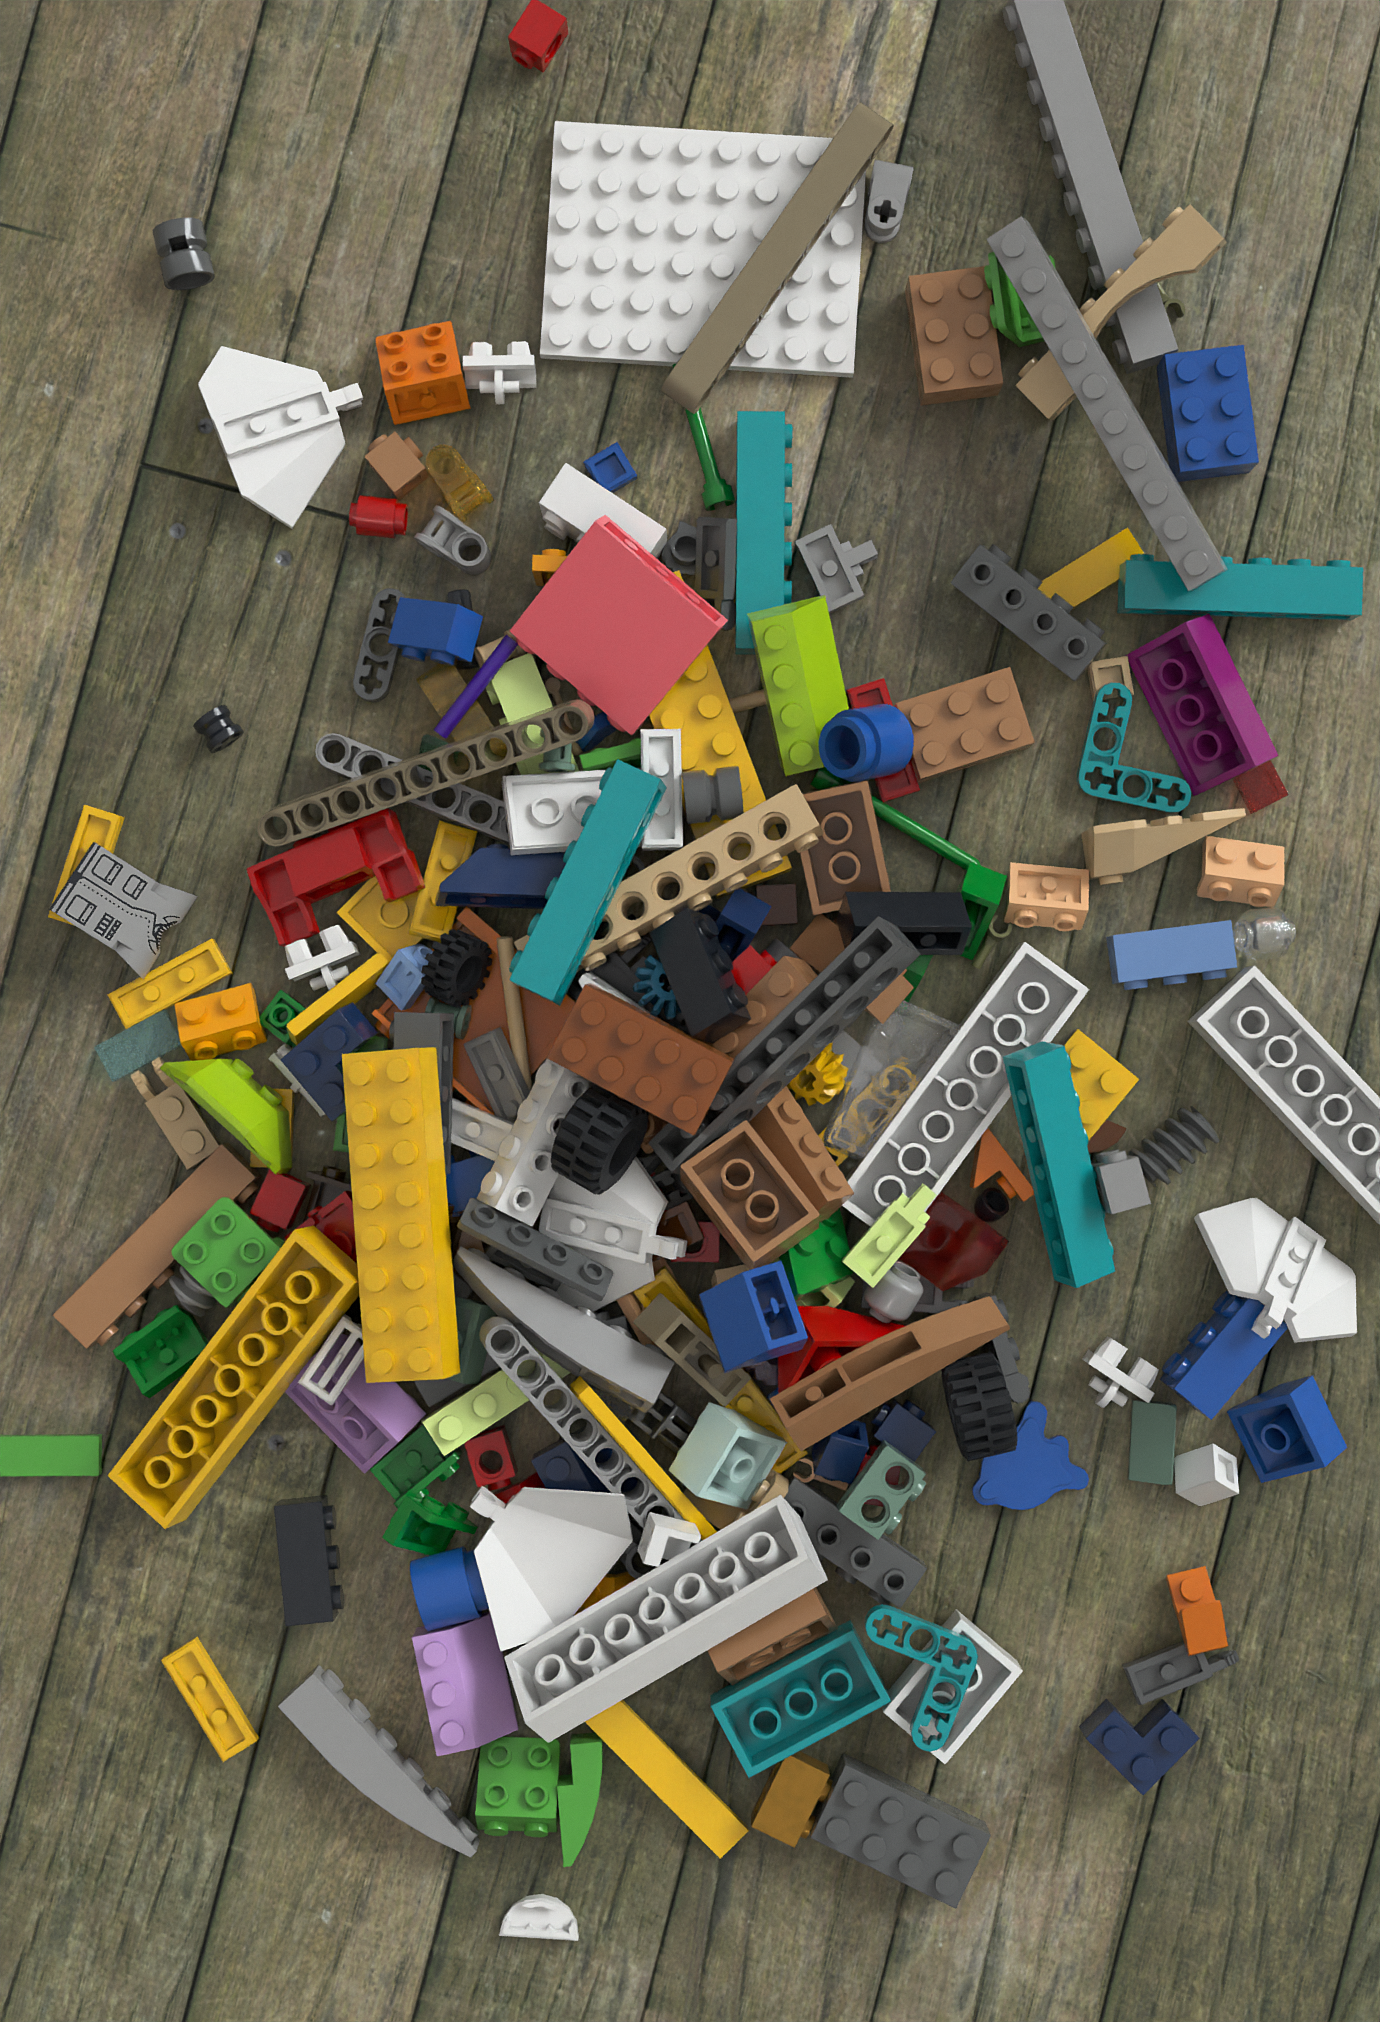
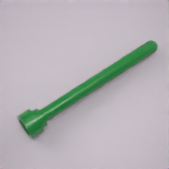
(715, 489)
(825, 779)

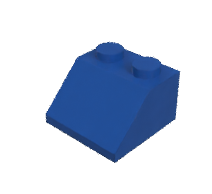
(1287, 1430)

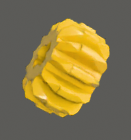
(820, 1078)

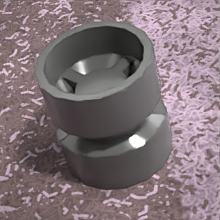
(182, 247)
(712, 794)

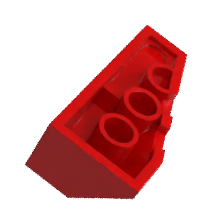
(830, 1336)

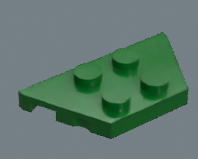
(818, 1258)

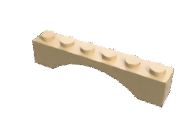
(1177, 251)

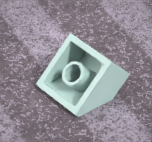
(726, 1456)

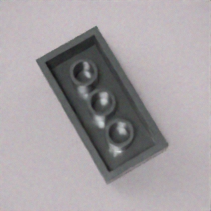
(900, 1830)

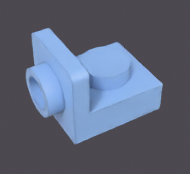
(403, 975)

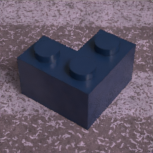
(738, 921)
(318, 1057)
(1139, 1751)

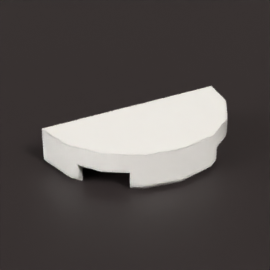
(540, 1918)

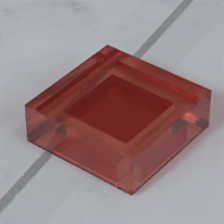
(1260, 787)

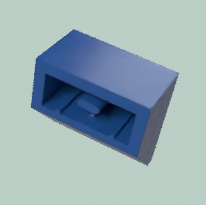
(753, 1317)

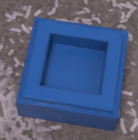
(610, 468)

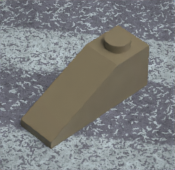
(690, 1349)

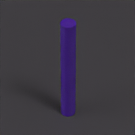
(476, 686)

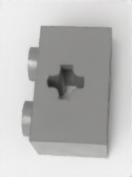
(1120, 1181)

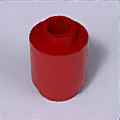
(379, 516)

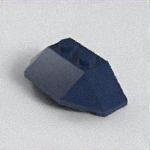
(501, 879)

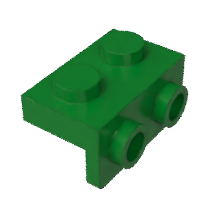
(162, 1349)
(414, 1466)
(426, 1525)

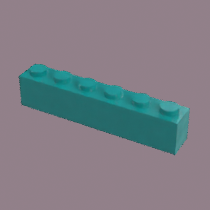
(761, 518)
(1244, 590)
(587, 882)
(1059, 1163)

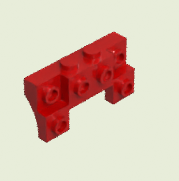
(330, 865)

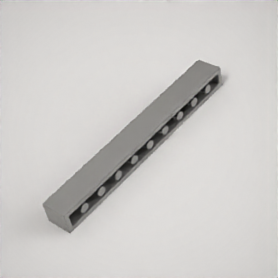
(1089, 172)
(1107, 403)

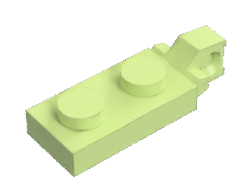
(889, 1236)

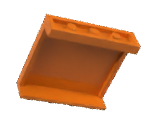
(541, 1017)

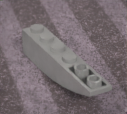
(568, 1333)
(371, 1761)

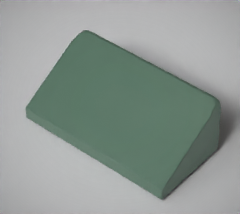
(472, 1354)
(1152, 1442)

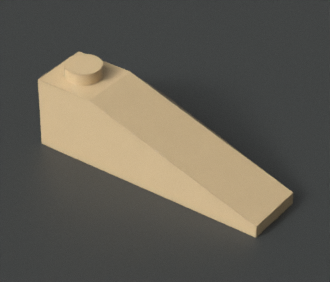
(1130, 845)

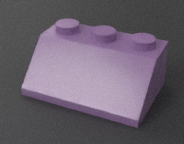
(365, 1417)
(464, 1685)

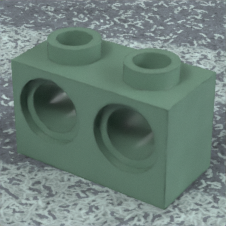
(872, 1485)

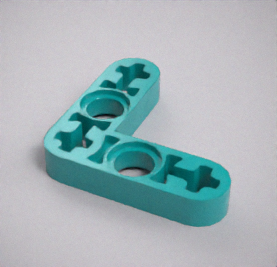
(1108, 759)
(942, 1670)

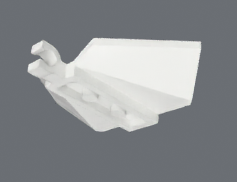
(275, 428)
(612, 1230)
(1283, 1269)
(546, 1555)

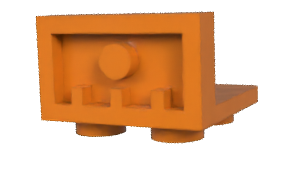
(422, 372)

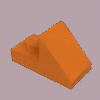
(992, 1158)
(1197, 1611)

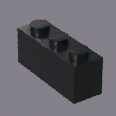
(930, 920)
(700, 975)
(308, 1560)

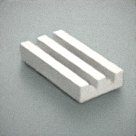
(319, 1388)

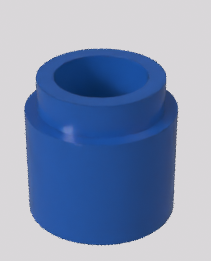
(866, 743)
(448, 1588)

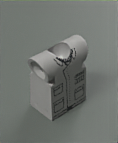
(121, 907)

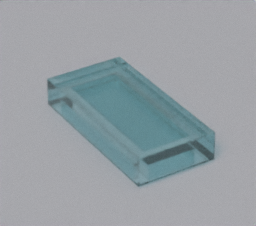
(138, 1045)

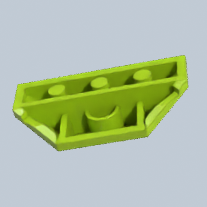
(239, 1105)

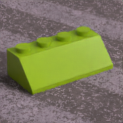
(798, 677)

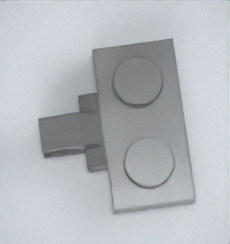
(835, 566)

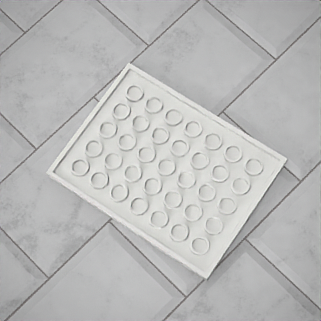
(661, 226)

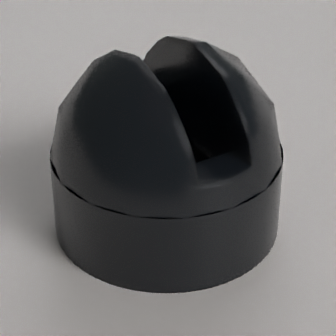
(991, 1205)

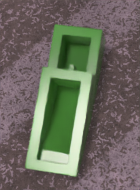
(579, 1793)

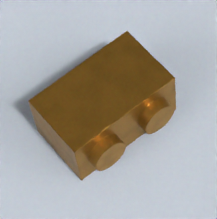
(790, 1798)

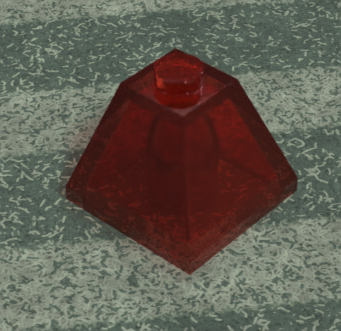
(953, 1245)

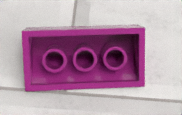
(1201, 704)

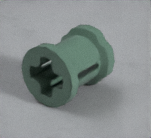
(557, 759)
(461, 1015)

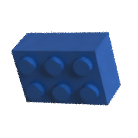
(1207, 413)
(1219, 1354)

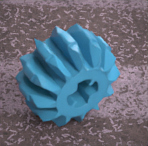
(652, 988)

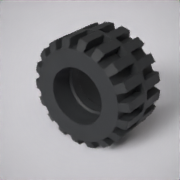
(598, 1139)
(979, 1406)

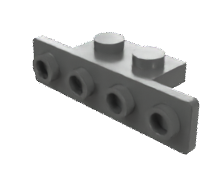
(532, 1252)

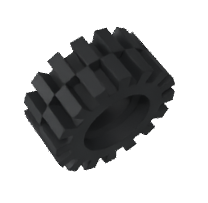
(456, 968)

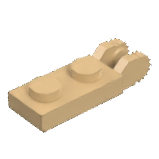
(178, 1117)

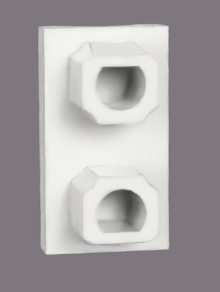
(499, 372)
(304, 964)
(1136, 1381)

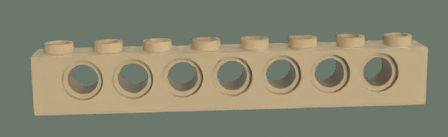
(682, 867)

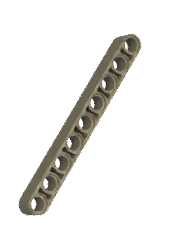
(777, 258)
(408, 783)

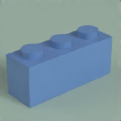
(1172, 954)

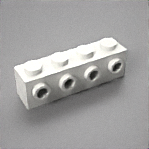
(523, 1167)

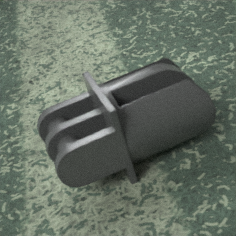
(664, 1420)

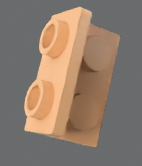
(1047, 896)

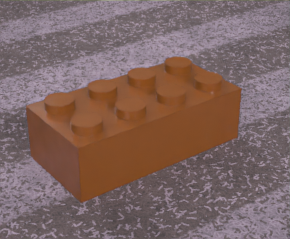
(640, 1058)

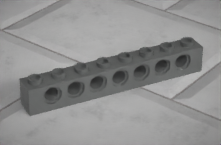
(795, 1037)

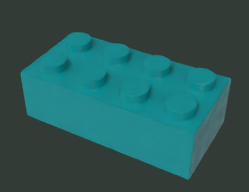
(799, 1699)

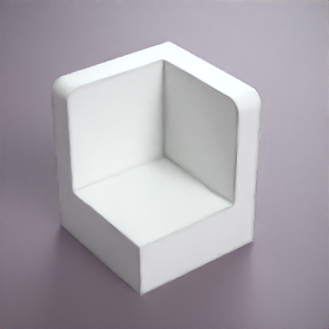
(1206, 1475)
(665, 1538)

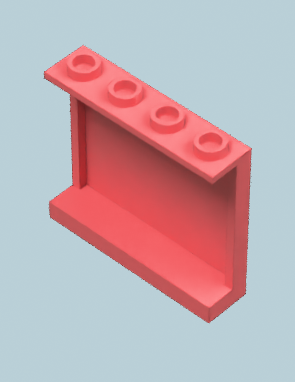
(617, 625)

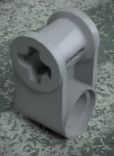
(887, 197)
(448, 539)

